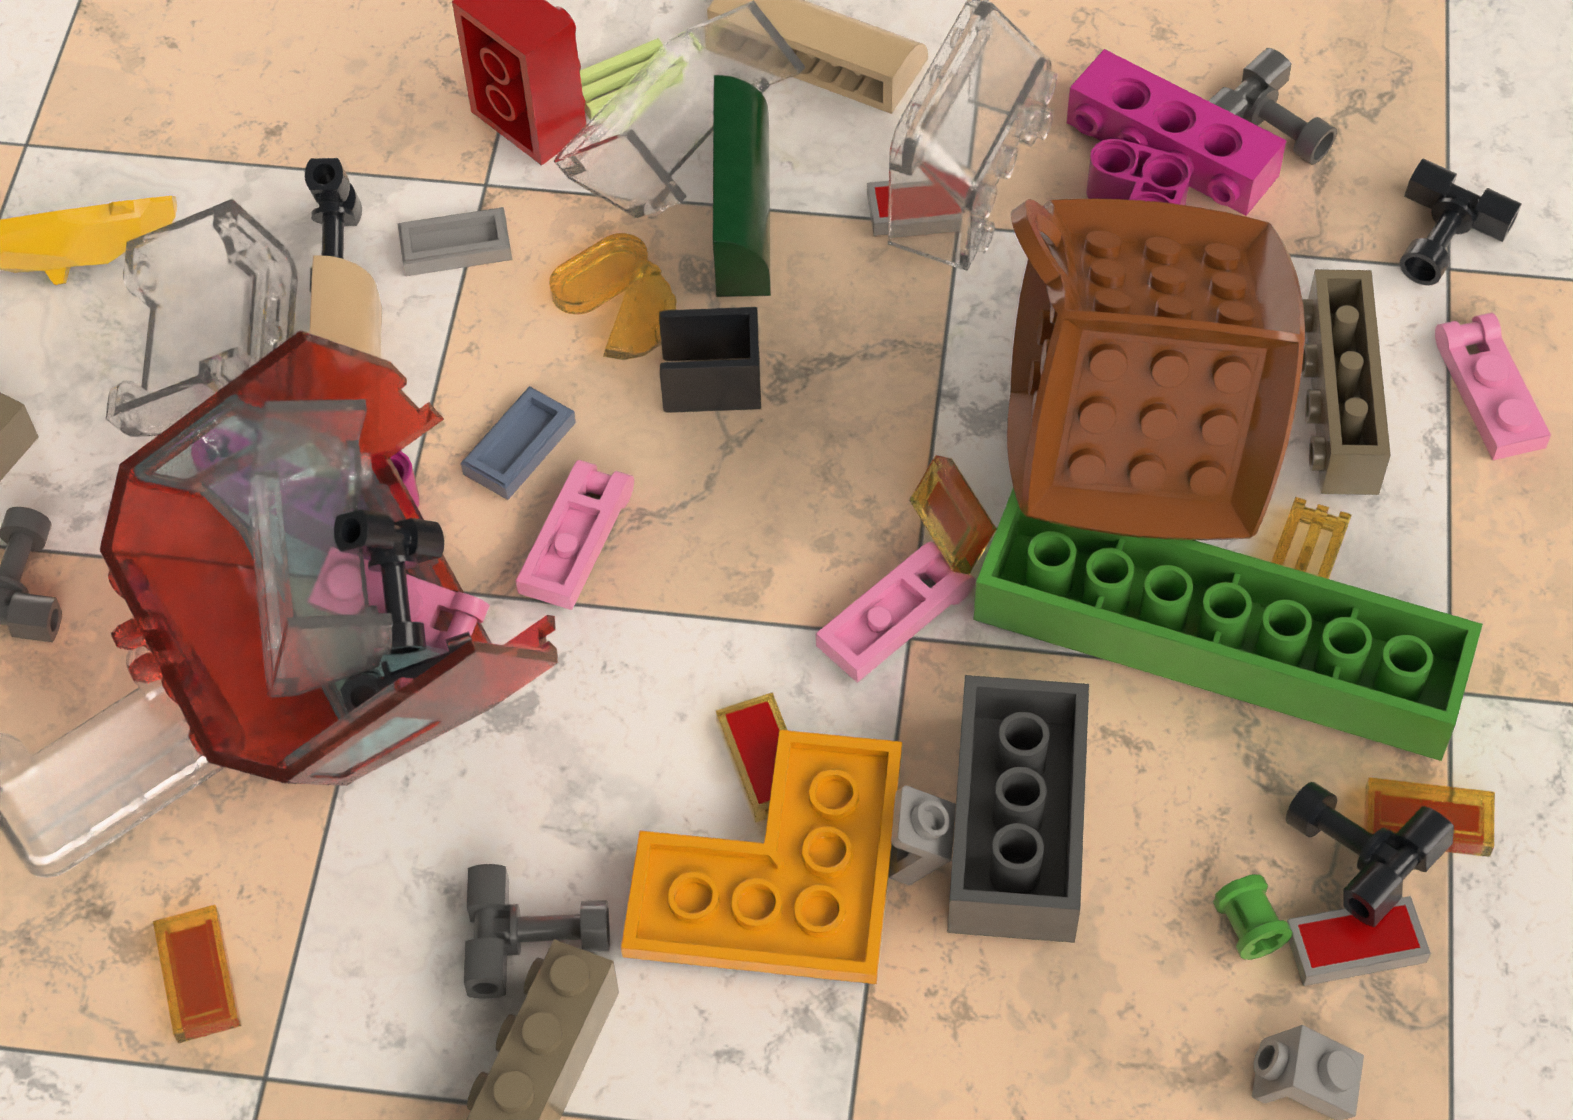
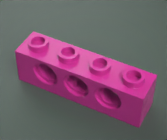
(1226, 153)

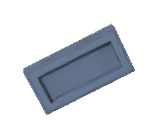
(518, 443)

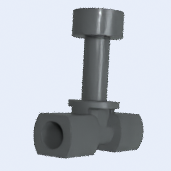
(1257, 101)
(25, 613)
(502, 929)

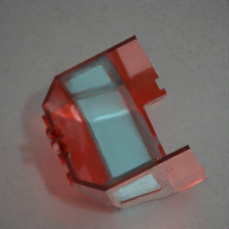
(188, 575)

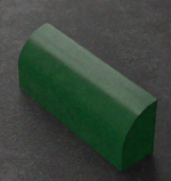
(740, 189)

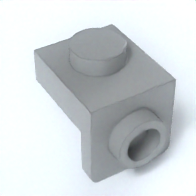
(920, 834)
(1310, 1071)

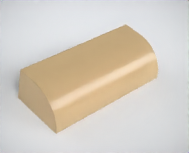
(842, 51)
(345, 304)

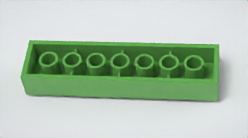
(1234, 627)

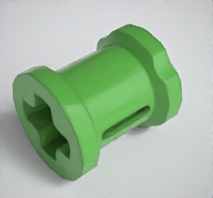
(1252, 917)

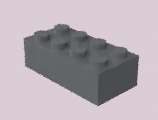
(1019, 809)

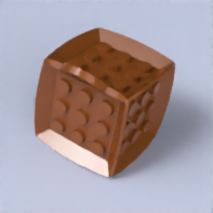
(1152, 368)

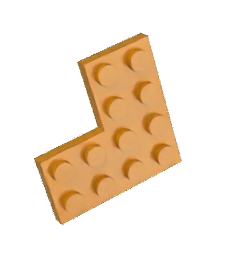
(799, 900)

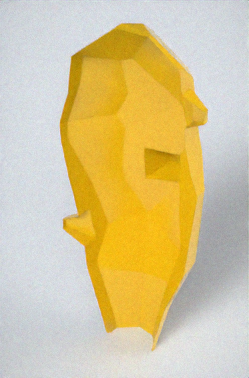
(79, 235)

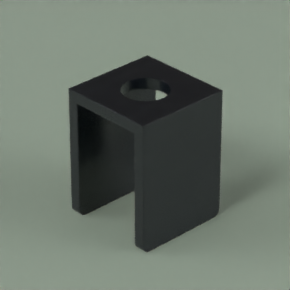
(710, 336)

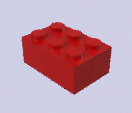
(522, 71)

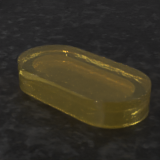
(596, 273)

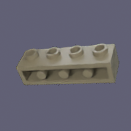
(1346, 383)
(549, 1037)

